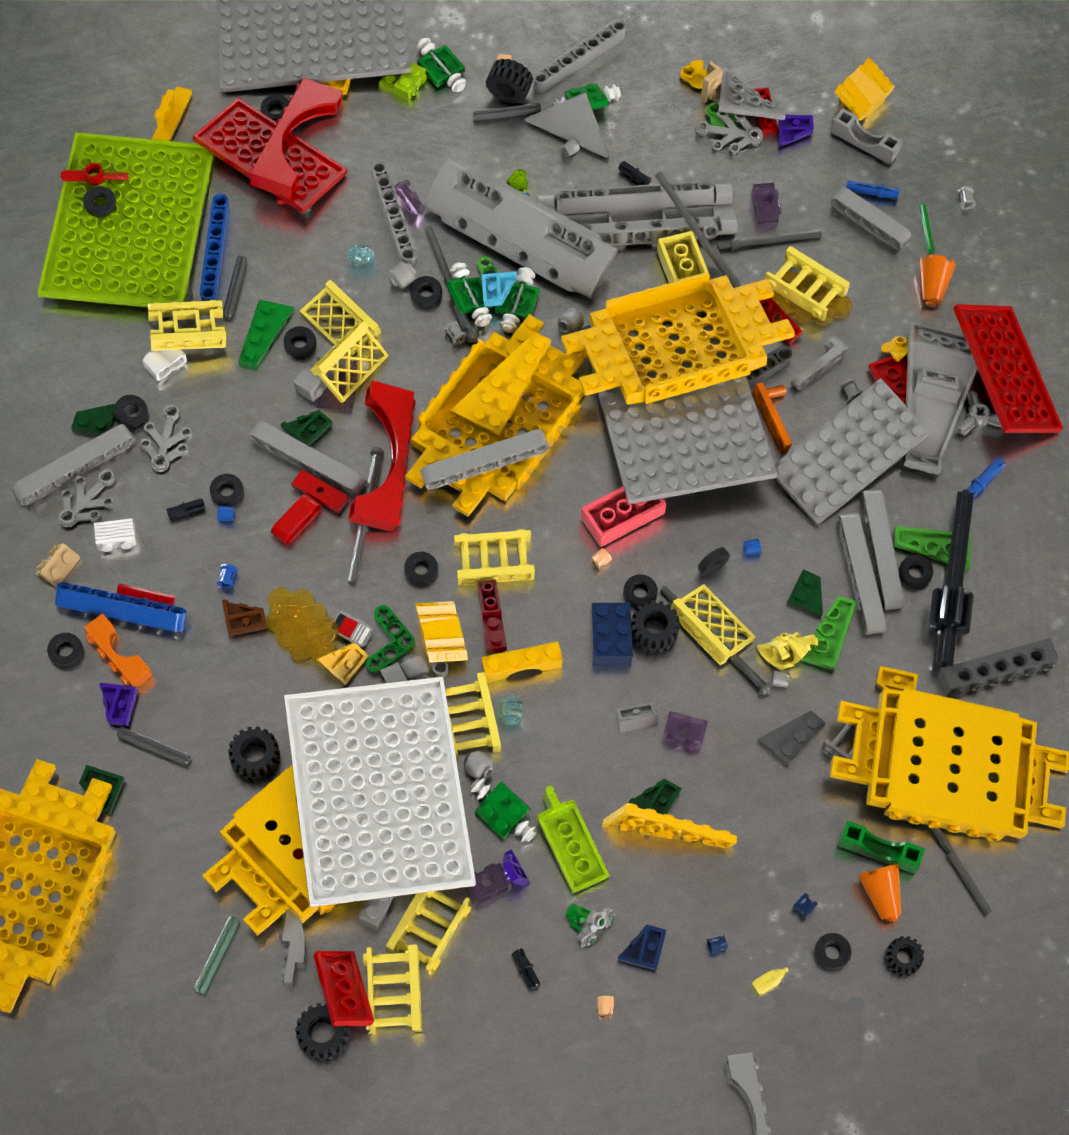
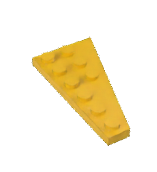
(498, 393)
(652, 823)

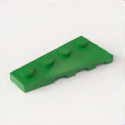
(265, 326)

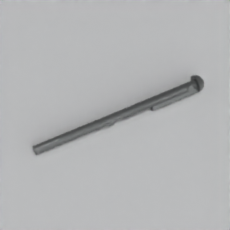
(714, 254)
(471, 336)
(372, 485)
(765, 689)
(952, 856)

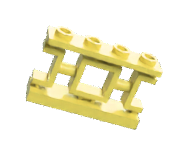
(190, 337)

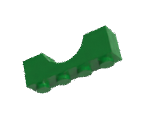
(862, 841)

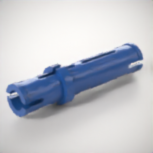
(876, 190)
(979, 484)

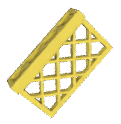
(348, 307)
(338, 351)
(701, 630)

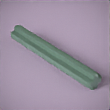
(216, 955)

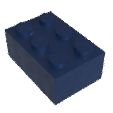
(611, 634)

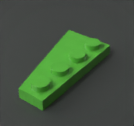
(927, 542)
(831, 634)

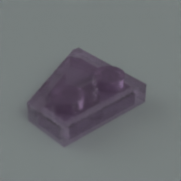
(411, 198)

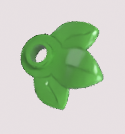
(715, 121)

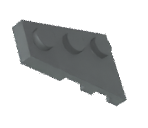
(792, 737)

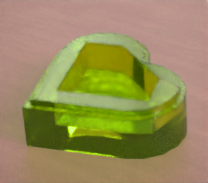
(518, 180)

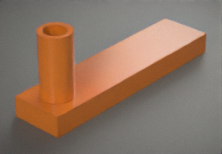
(770, 415)

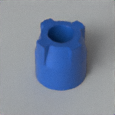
(225, 513)
(752, 547)

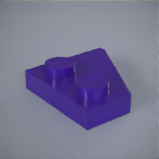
(794, 128)
(118, 702)
(513, 869)

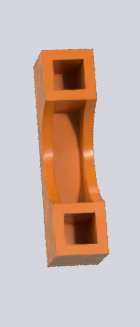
(132, 669)

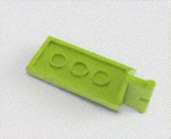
(571, 843)

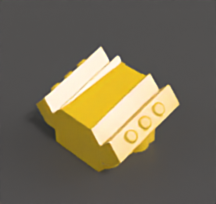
(864, 90)
(441, 632)

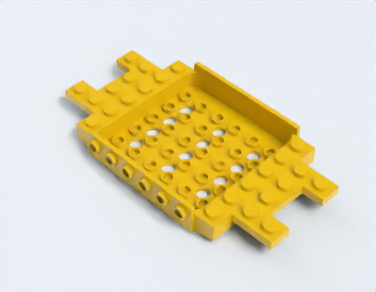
(732, 312)
(550, 384)
(884, 753)
(56, 821)
(261, 862)

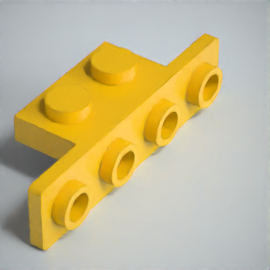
(170, 112)

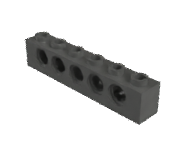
(1043, 650)

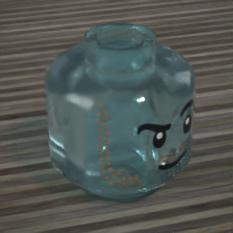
(361, 255)
(510, 709)

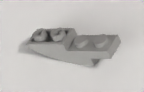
(294, 937)

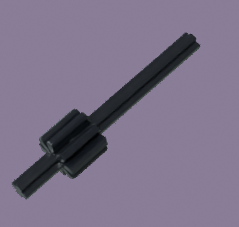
(951, 605)

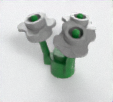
(595, 920)

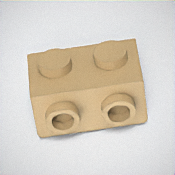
(711, 82)
(58, 564)

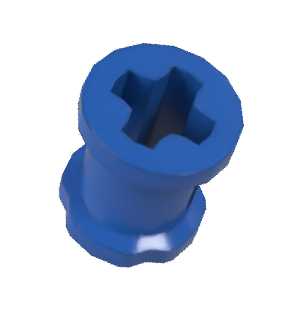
(226, 576)

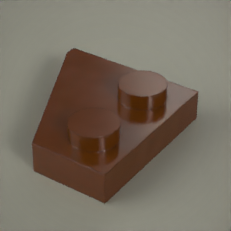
(243, 618)

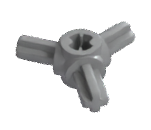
(978, 415)

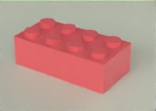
(613, 517)

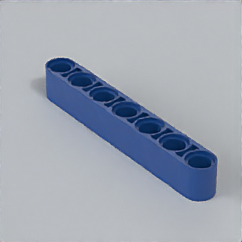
(215, 243)
(120, 606)

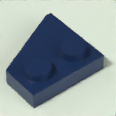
(645, 948)

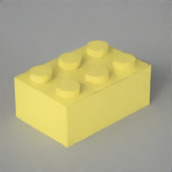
(680, 257)

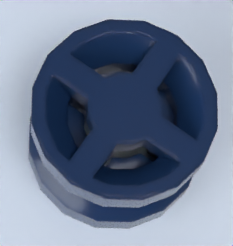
(805, 905)

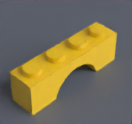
(541, 657)

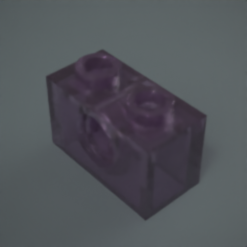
(768, 211)
(678, 722)
(500, 885)

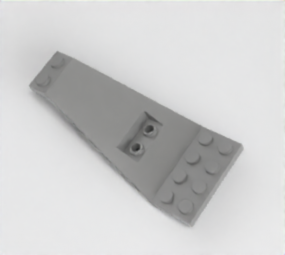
(936, 389)

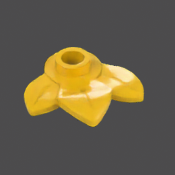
(696, 73)
(897, 347)

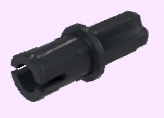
(634, 173)
(185, 508)
(526, 968)

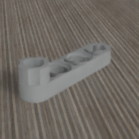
(836, 351)

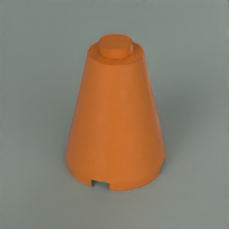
(935, 277)
(884, 891)

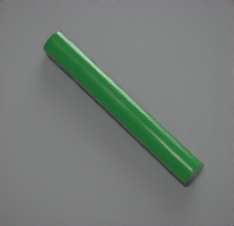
(927, 229)

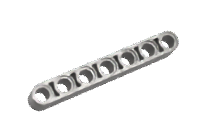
(579, 55)
(391, 205)
(308, 459)
(484, 459)
(73, 464)
(882, 549)
(861, 573)

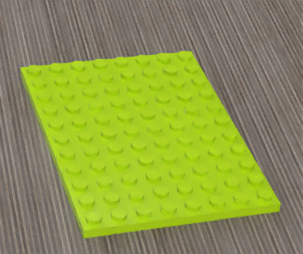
(150, 238)

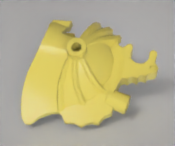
(786, 649)

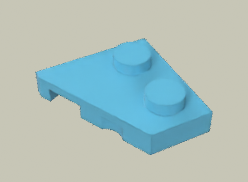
(497, 287)

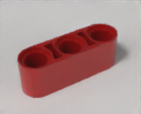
(296, 518)

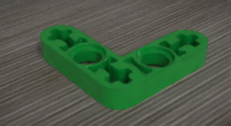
(395, 645)

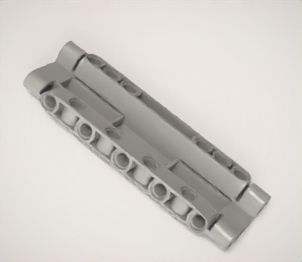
(639, 211)
(520, 228)

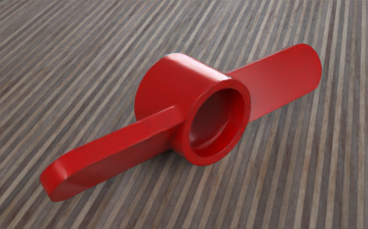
(84, 175)

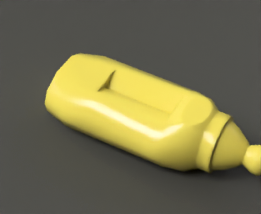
(768, 980)

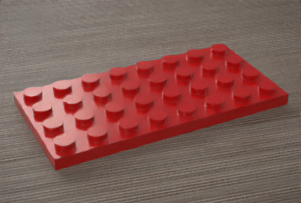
(239, 137)
(1008, 369)

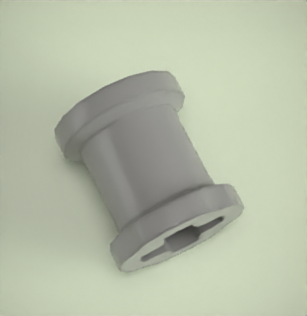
(966, 197)
(455, 332)
(851, 389)

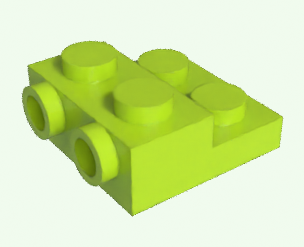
(405, 84)

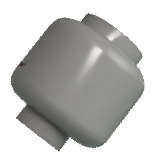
(402, 274)
(570, 321)
(414, 667)
(478, 765)

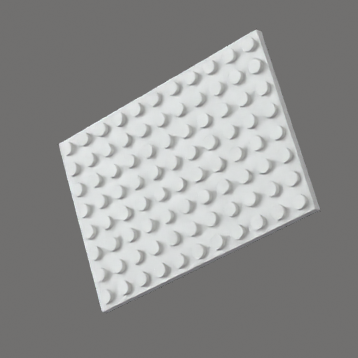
(378, 792)

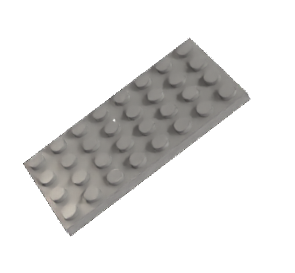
(849, 452)

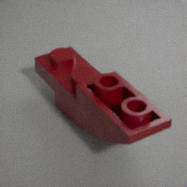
(491, 616)

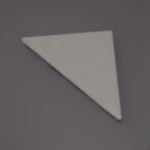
(740, 99)
(572, 121)

